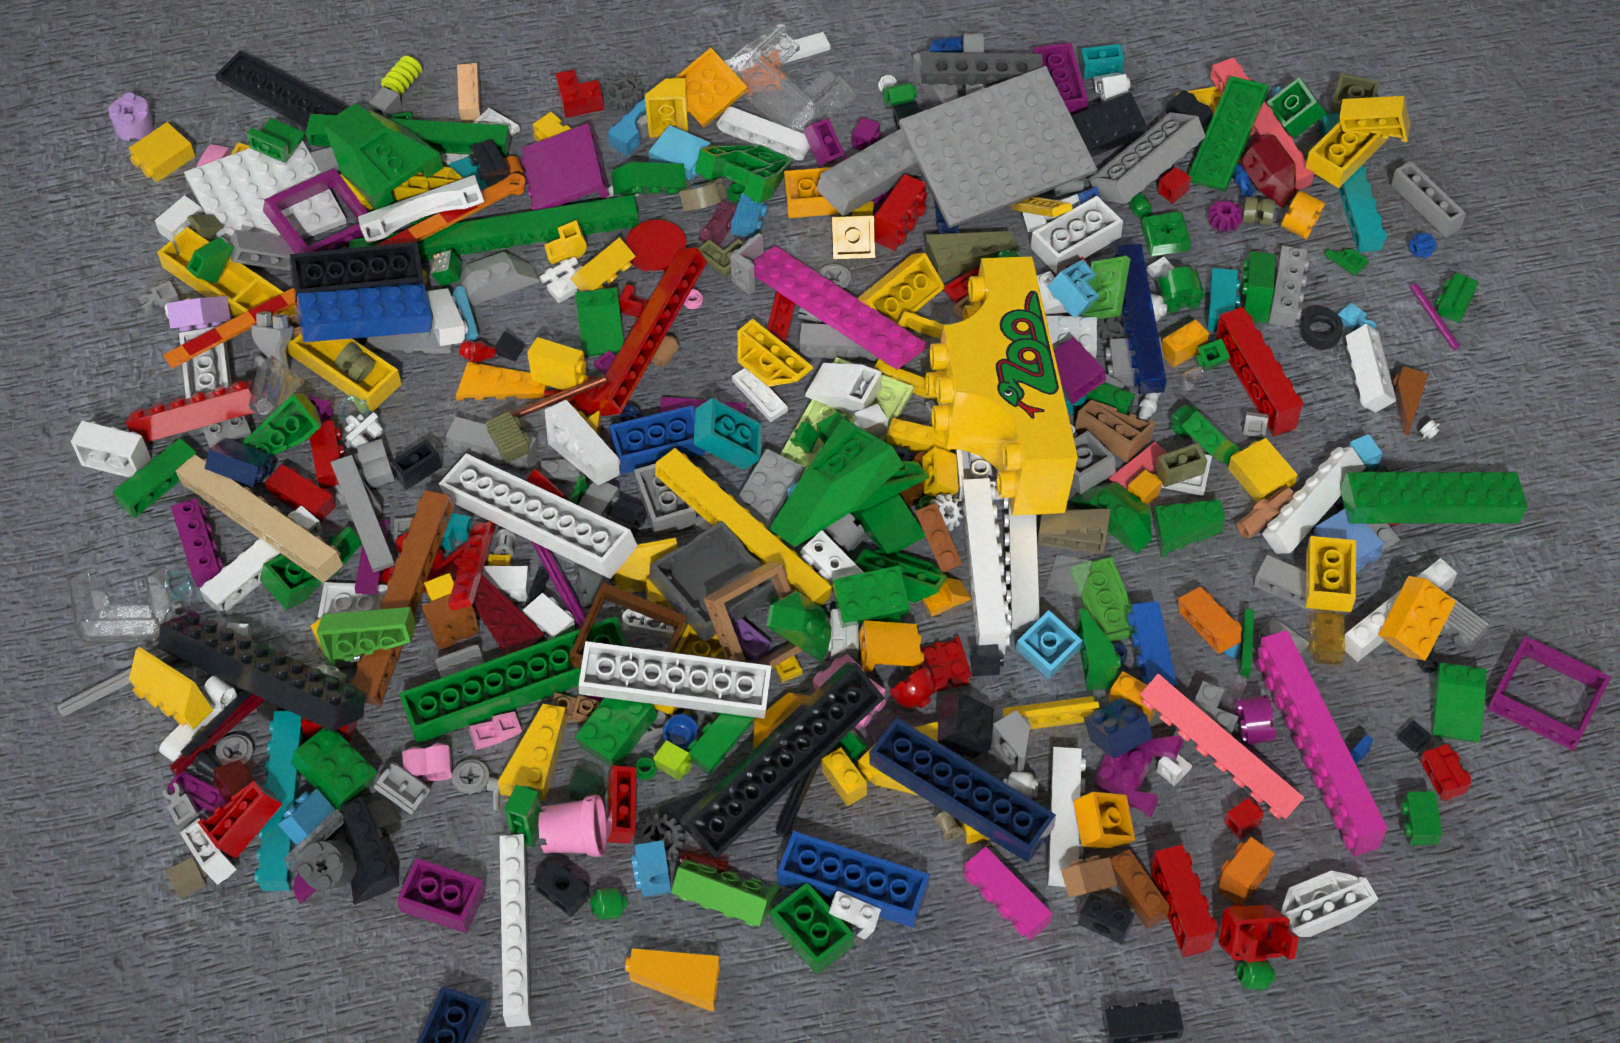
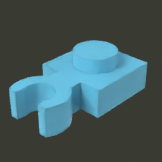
(1354, 317)

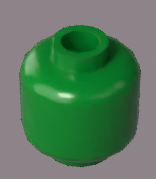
(1180, 416)
(608, 903)
(1255, 975)

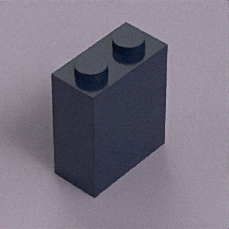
(239, 462)

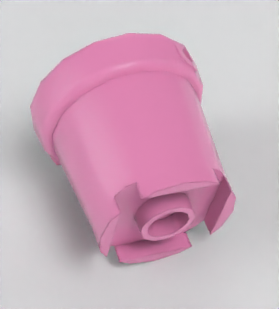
(574, 827)

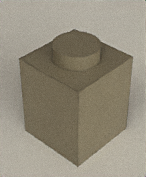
(186, 877)

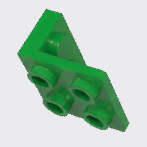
(275, 140)

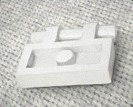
(562, 287)

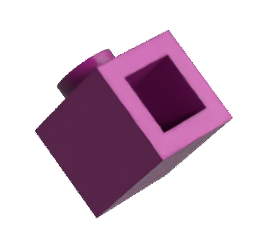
(866, 134)

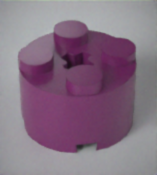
(1255, 719)

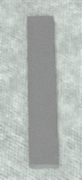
(362, 513)

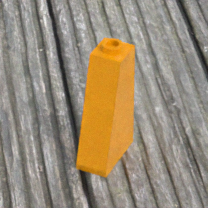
(676, 974)

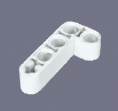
(218, 695)

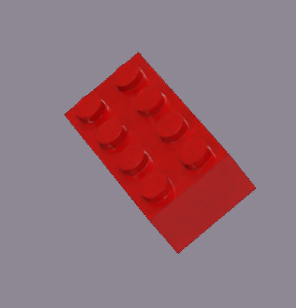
(1188, 907)

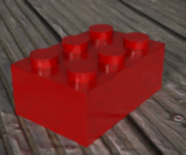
(900, 212)

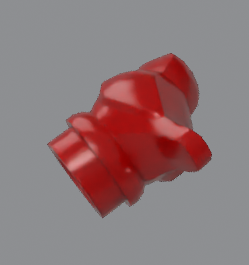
(476, 351)

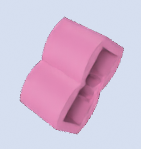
(429, 763)

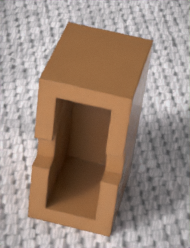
(1088, 876)

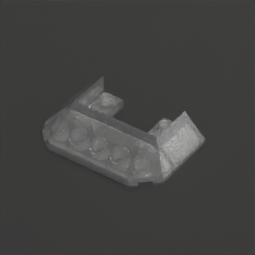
(776, 92)

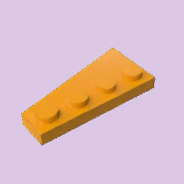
(491, 381)

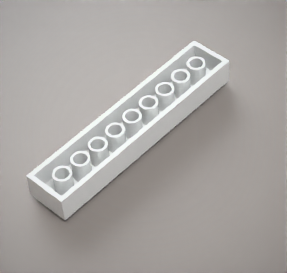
(539, 515)

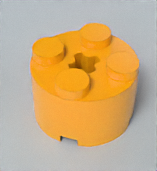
(1303, 214)

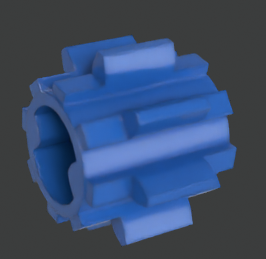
(1422, 245)

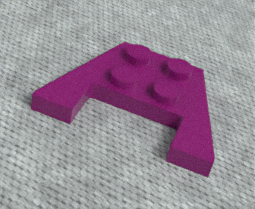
(1127, 771)

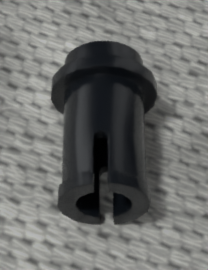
(1430, 664)

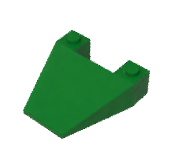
(749, 165)

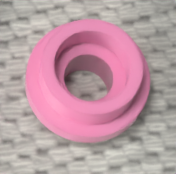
(697, 297)

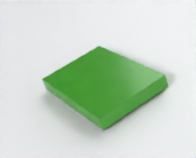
(1110, 286)

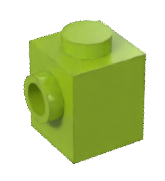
(673, 760)

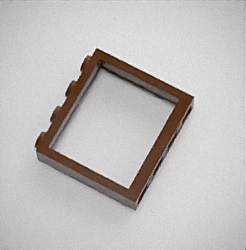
(632, 603)

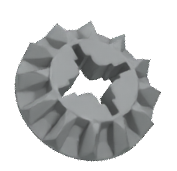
(835, 271)
(233, 743)
(463, 770)

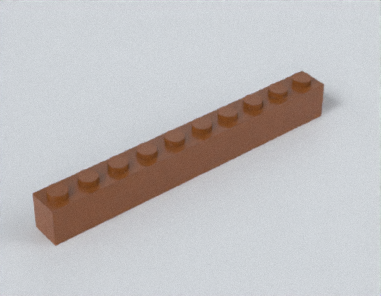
(406, 587)

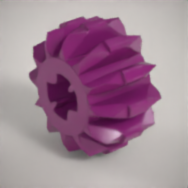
(1225, 216)

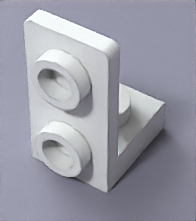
(855, 912)

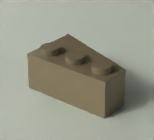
(1075, 530)

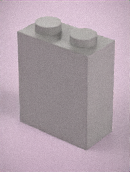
(1120, 360)

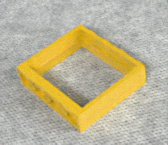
(922, 325)

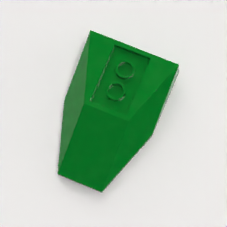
(378, 153)
(836, 482)

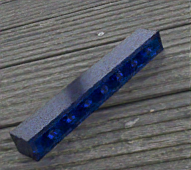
(1141, 324)

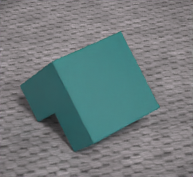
(457, 529)

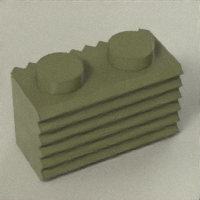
(508, 437)

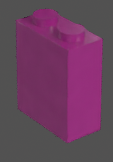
(1077, 370)

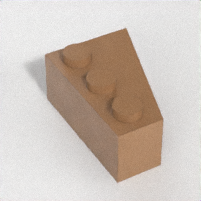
(1116, 431)

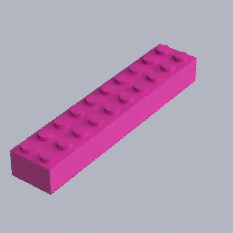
(1320, 744)

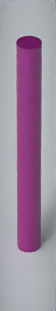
(1435, 316)

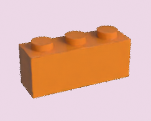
(1209, 620)

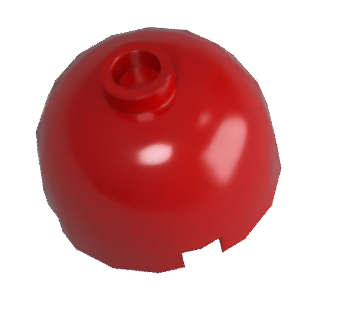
(915, 689)

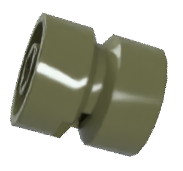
(1251, 214)
(358, 365)

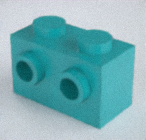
(1101, 60)

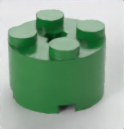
(1181, 289)

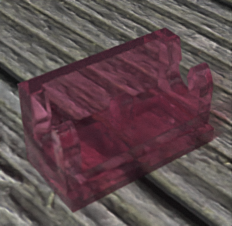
(718, 225)

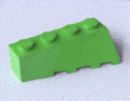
(364, 632)
(725, 892)

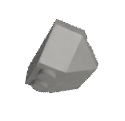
(496, 277)

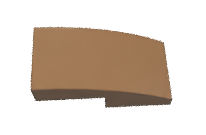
(576, 709)

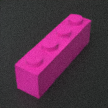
(1007, 893)

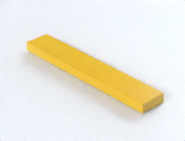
(1042, 206)

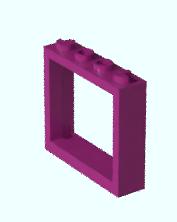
(307, 189)
(1535, 720)

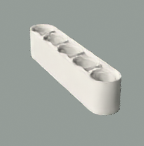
(763, 132)

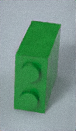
(1211, 437)

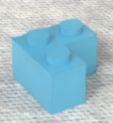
(1073, 288)

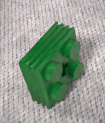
(1166, 233)

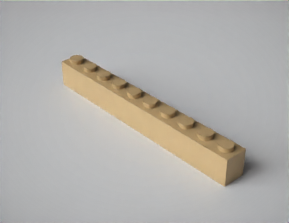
(261, 519)

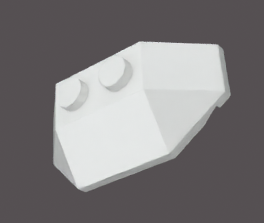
(1326, 902)

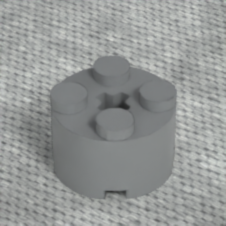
(844, 533)

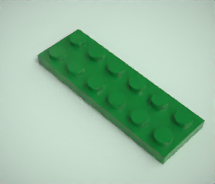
(1228, 133)

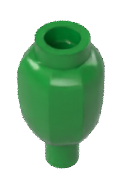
(1140, 205)

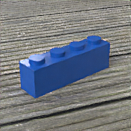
(1151, 642)

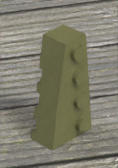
(961, 252)

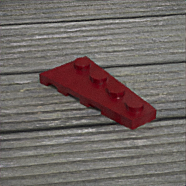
(504, 620)

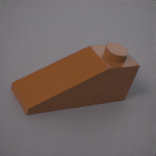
(1408, 394)

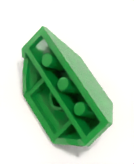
(1128, 515)
(919, 576)
(801, 624)

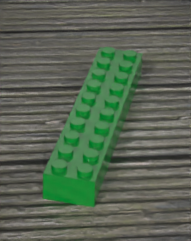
(500, 684)

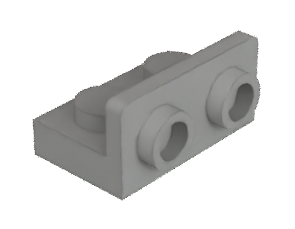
(459, 660)

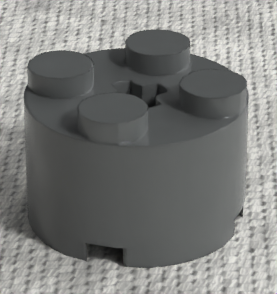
(589, 584)
(328, 864)

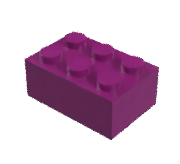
(441, 895)

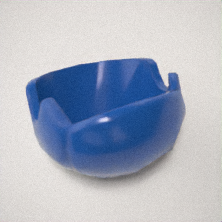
(680, 730)

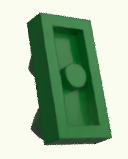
(346, 543)

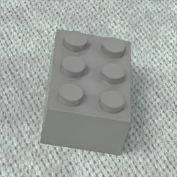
(662, 505)

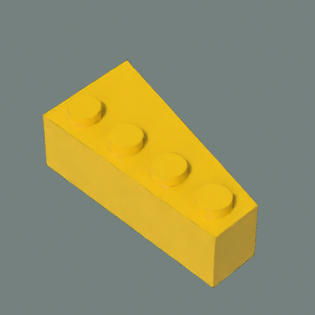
(537, 753)

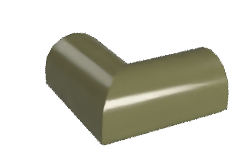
(718, 258)

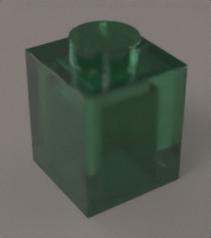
(585, 785)

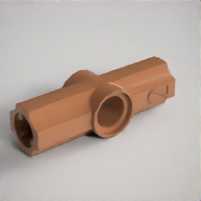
(1264, 512)

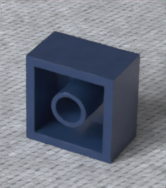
(1118, 727)

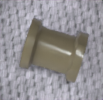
(948, 826)

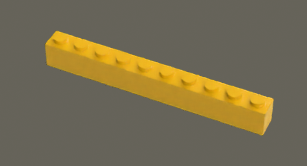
(717, 506)

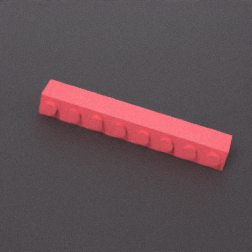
(1266, 121)
(1223, 747)

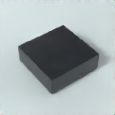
(1414, 736)

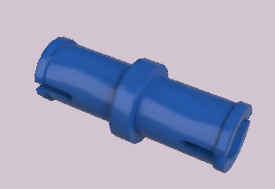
(1243, 180)

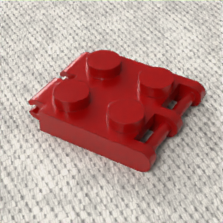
(947, 663)

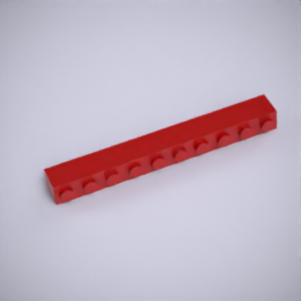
(649, 332)

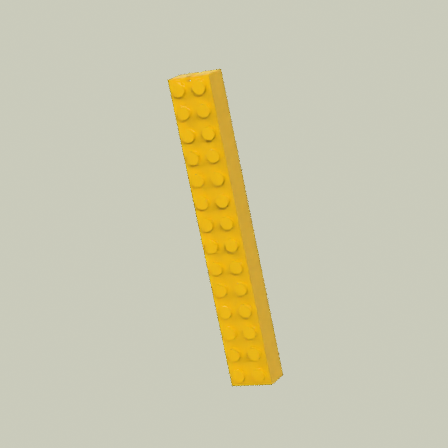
(248, 290)

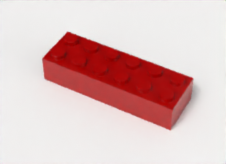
(1259, 371)

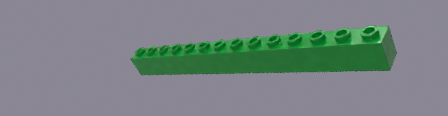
(524, 227)

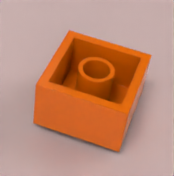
(1245, 871)

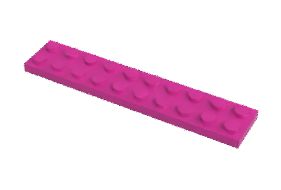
(837, 308)

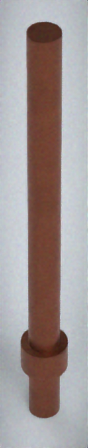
(559, 396)

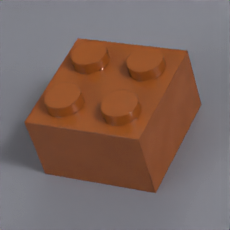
(447, 625)

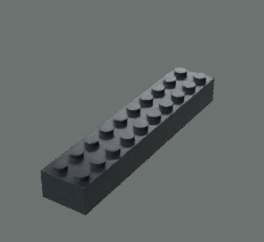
(262, 671)
(781, 759)

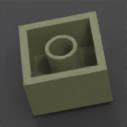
(1353, 87)

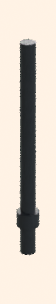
(201, 736)

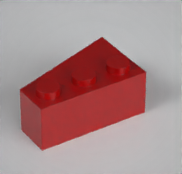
(241, 819)

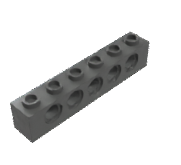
(972, 63)

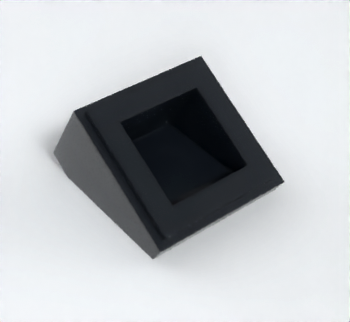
(509, 347)

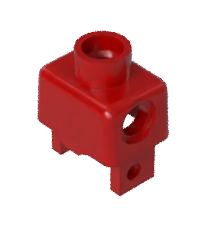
(1247, 935)

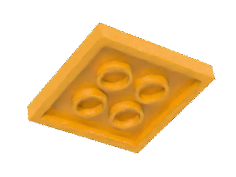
(710, 87)

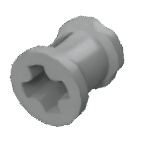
(511, 536)

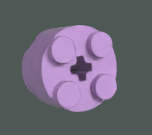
(131, 117)

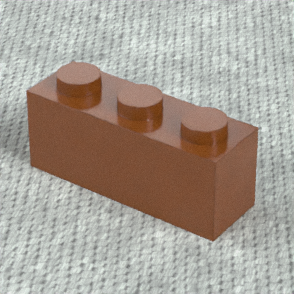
(939, 537)
(1139, 889)

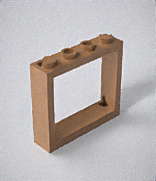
(722, 622)

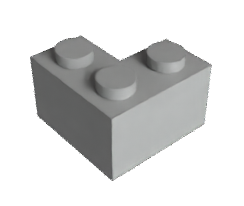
(1209, 700)

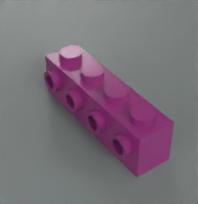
(196, 541)

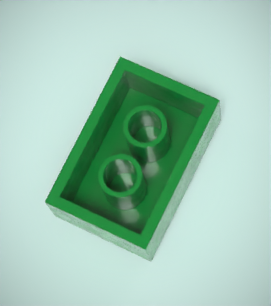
(870, 596)
(615, 729)
(333, 767)
(810, 928)

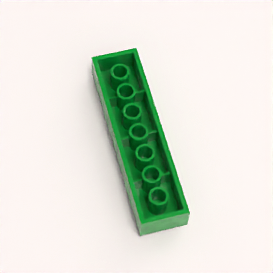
(1433, 497)

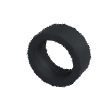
(1324, 316)

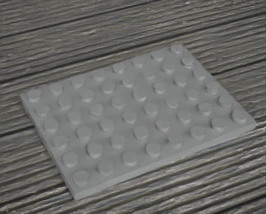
(997, 146)

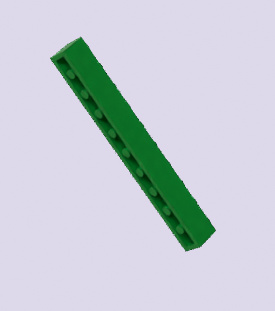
(440, 135)

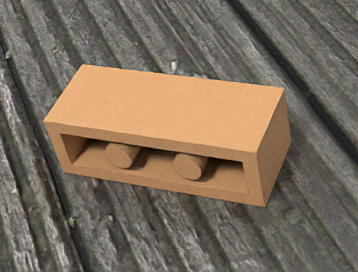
(469, 92)

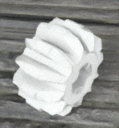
(951, 510)

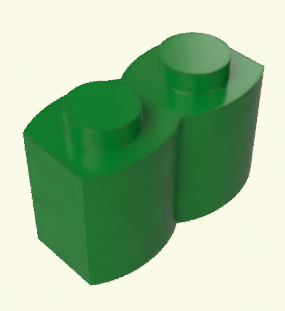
(899, 94)

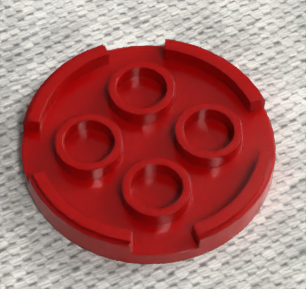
(655, 244)

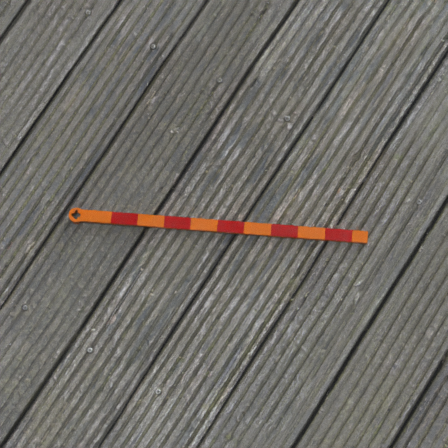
(287, 300)

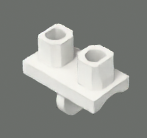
(369, 425)

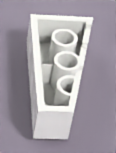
(580, 443)

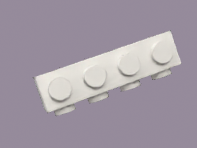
(1370, 368)
(828, 558)

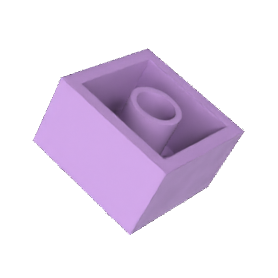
(198, 313)

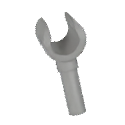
(492, 785)

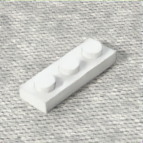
(760, 395)

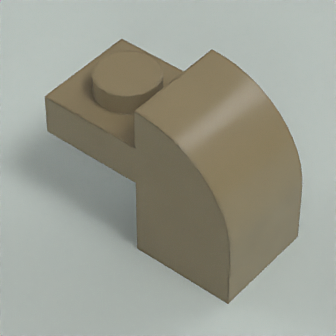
(703, 195)

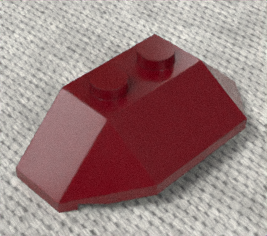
(1270, 168)

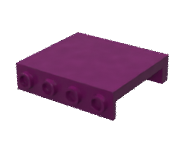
(564, 168)

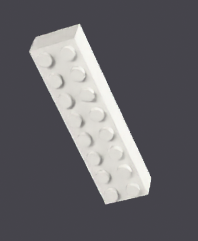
(984, 564)
(674, 679)

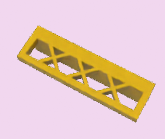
(1055, 712)

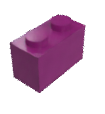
(823, 142)

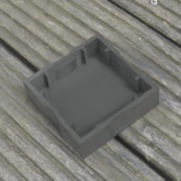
(704, 567)

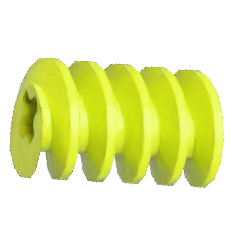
(402, 74)

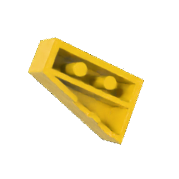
(1376, 115)

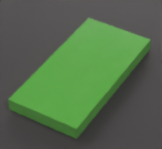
(1107, 600)

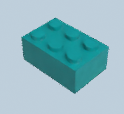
(727, 434)

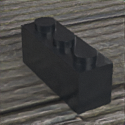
(1143, 1022)

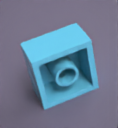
(1048, 645)

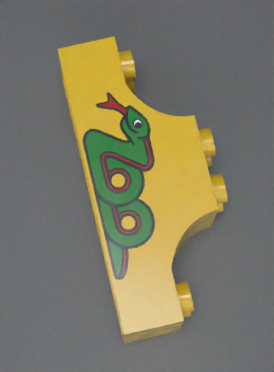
(1004, 388)

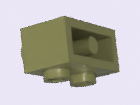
(1181, 465)

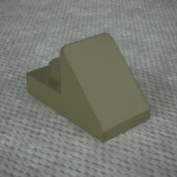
(205, 225)

